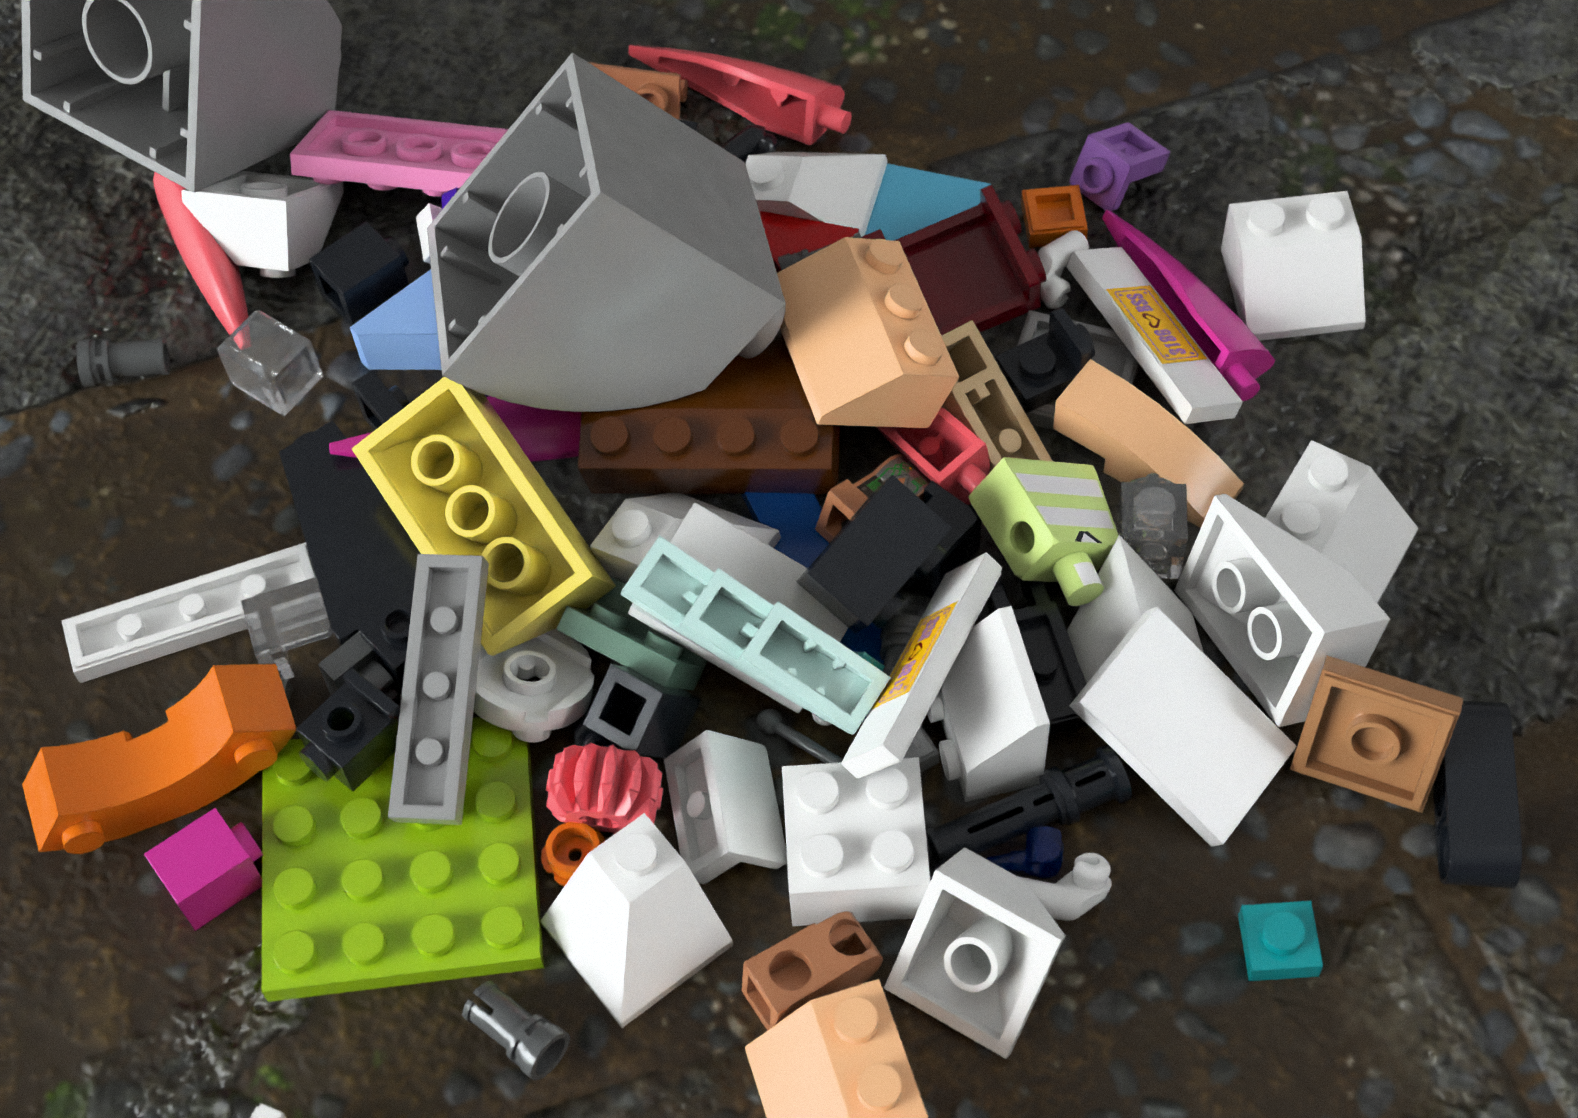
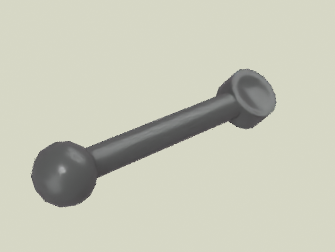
(770, 722)

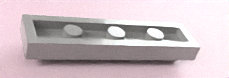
(439, 689)

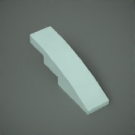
(756, 636)

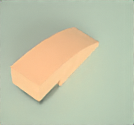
(1141, 438)

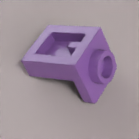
(1113, 161)

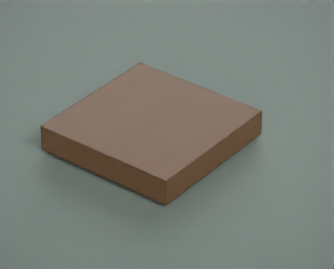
(1376, 733)

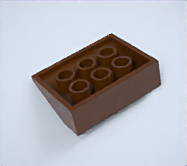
(732, 438)

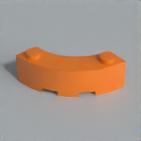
(129, 784)

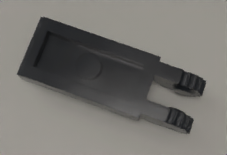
(1048, 652)

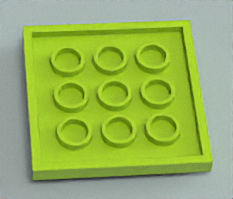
(397, 902)

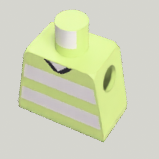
(1049, 522)

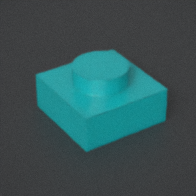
(1280, 941)

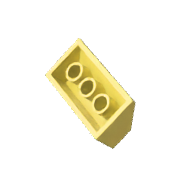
(473, 491)

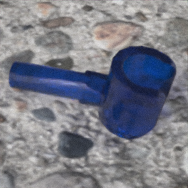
(1041, 856)

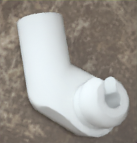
(1054, 260)
(1077, 890)

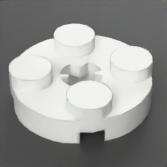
(540, 705)

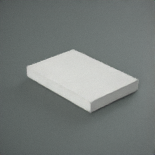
(754, 565)
(1183, 726)

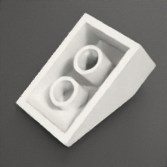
(1275, 607)

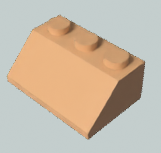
(864, 337)
(836, 1061)

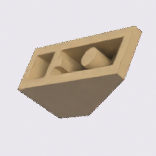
(986, 401)

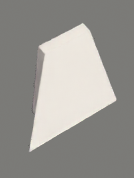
(1127, 593)

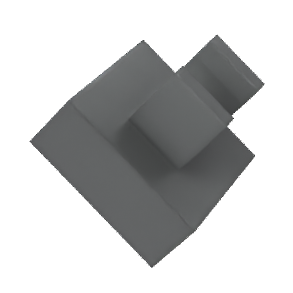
(361, 657)

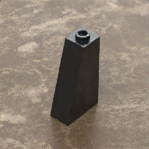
(349, 529)

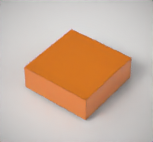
(1052, 213)

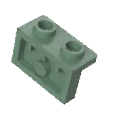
(630, 642)

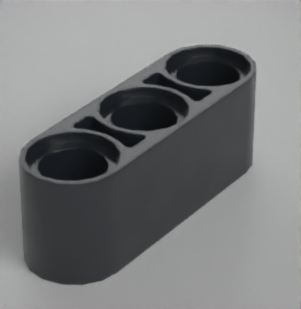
(1479, 801)

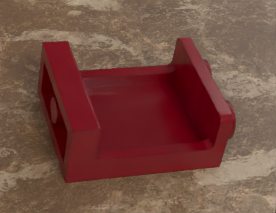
(974, 266)

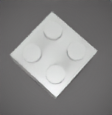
(855, 842)

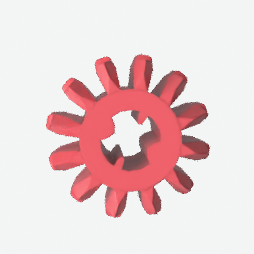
(603, 787)

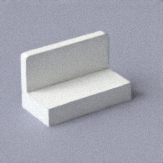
(724, 805)

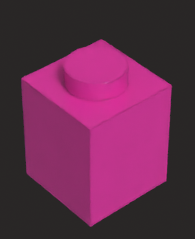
(207, 867)

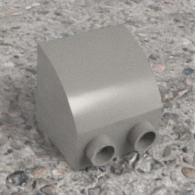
(184, 81)
(600, 256)

